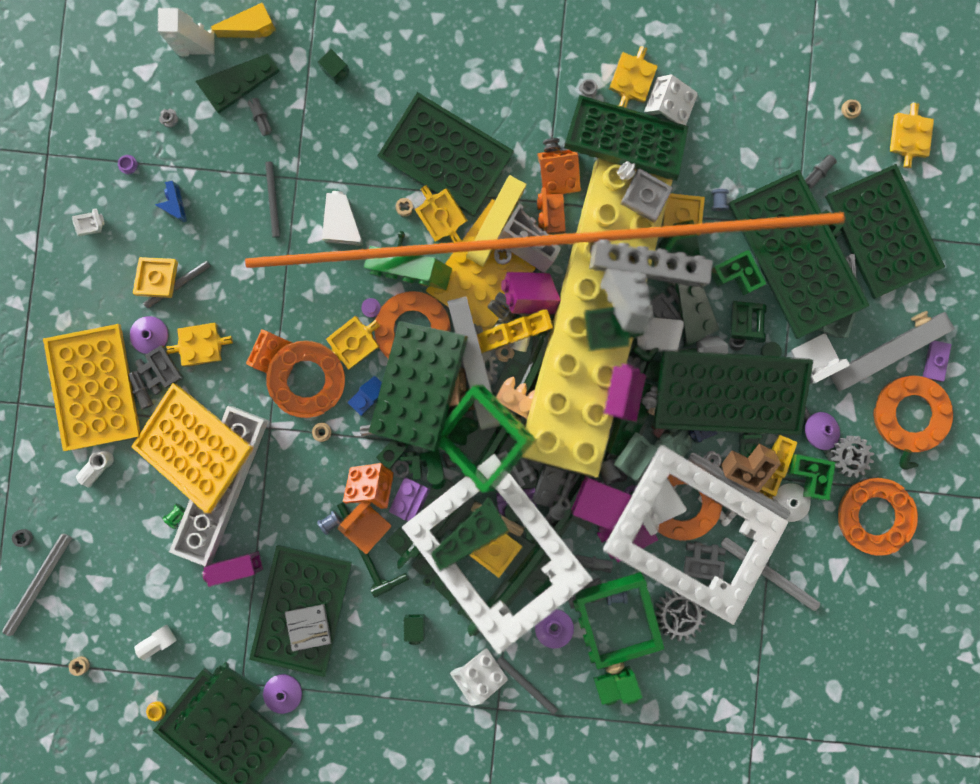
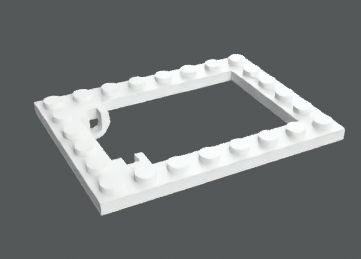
(563, 570)
(721, 597)

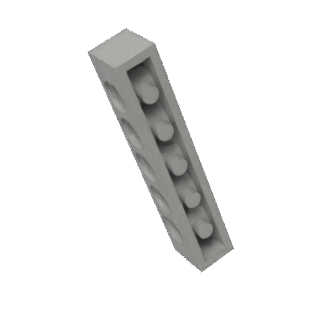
(699, 265)

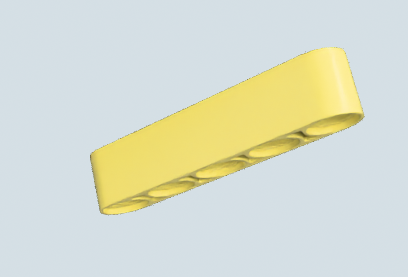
(498, 217)

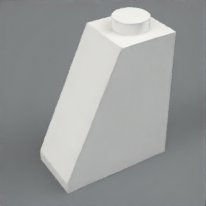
(340, 221)

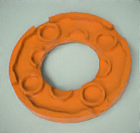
(404, 303)
(305, 406)
(886, 419)
(905, 516)
(693, 527)

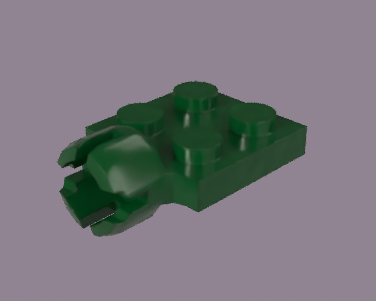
(605, 330)

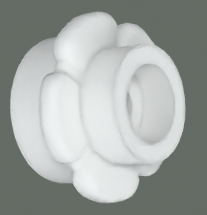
(626, 171)

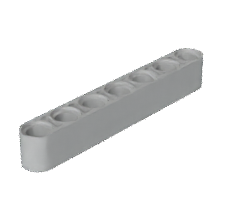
(892, 351)
(472, 357)

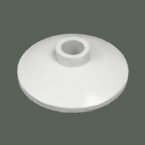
(786, 494)

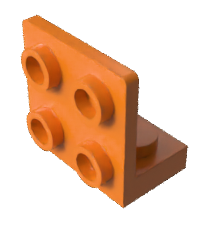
(560, 171)
(552, 212)
(265, 349)
(369, 484)
(364, 527)

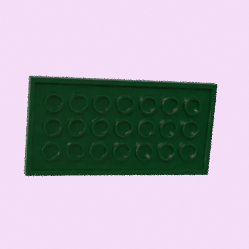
(802, 261)
(732, 392)

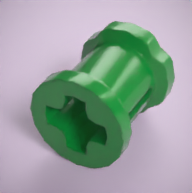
(174, 516)

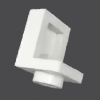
(88, 223)

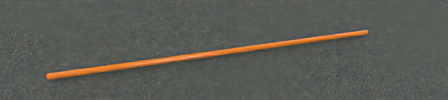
(546, 240)

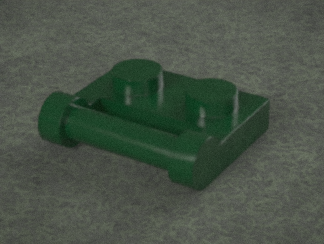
(742, 321)

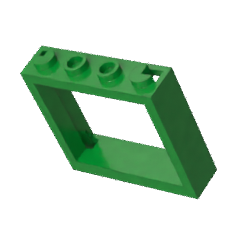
(509, 422)
(607, 589)

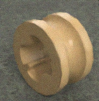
(403, 201)
(921, 318)
(82, 661)

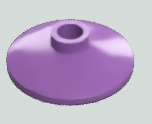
(157, 334)
(816, 431)
(561, 635)
(282, 684)

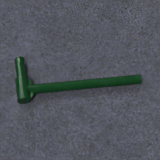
(379, 586)

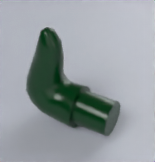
(645, 356)
(905, 459)

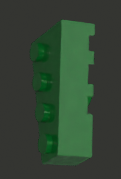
(416, 269)

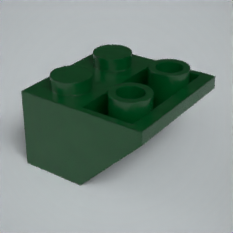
(684, 243)

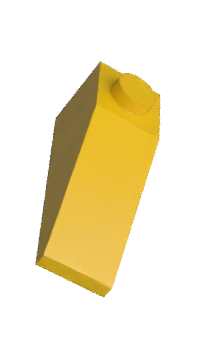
(248, 24)

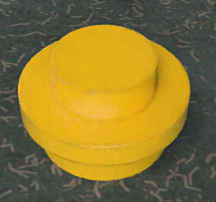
(156, 711)

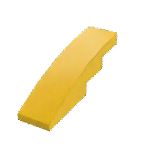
(514, 331)
(784, 449)

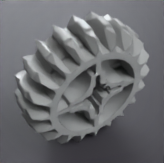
(678, 621)

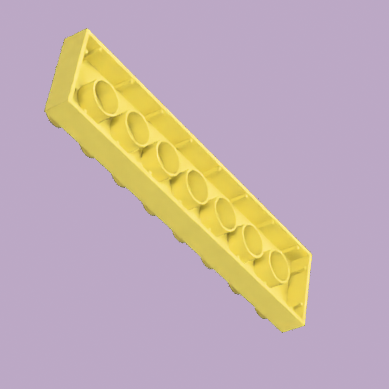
(572, 380)

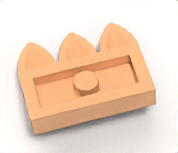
(515, 398)

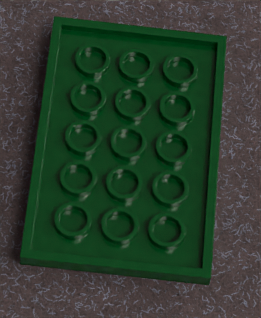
(627, 135)
(445, 153)
(885, 231)
(418, 385)
(297, 582)
(244, 753)

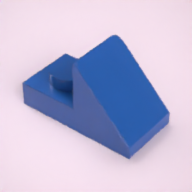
(175, 203)
(366, 396)

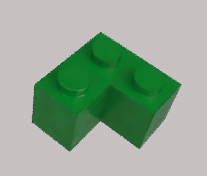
(742, 269)
(817, 473)
(618, 686)

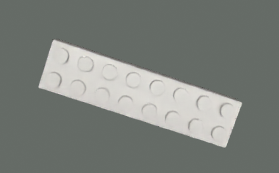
(201, 531)

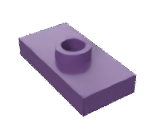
(937, 361)

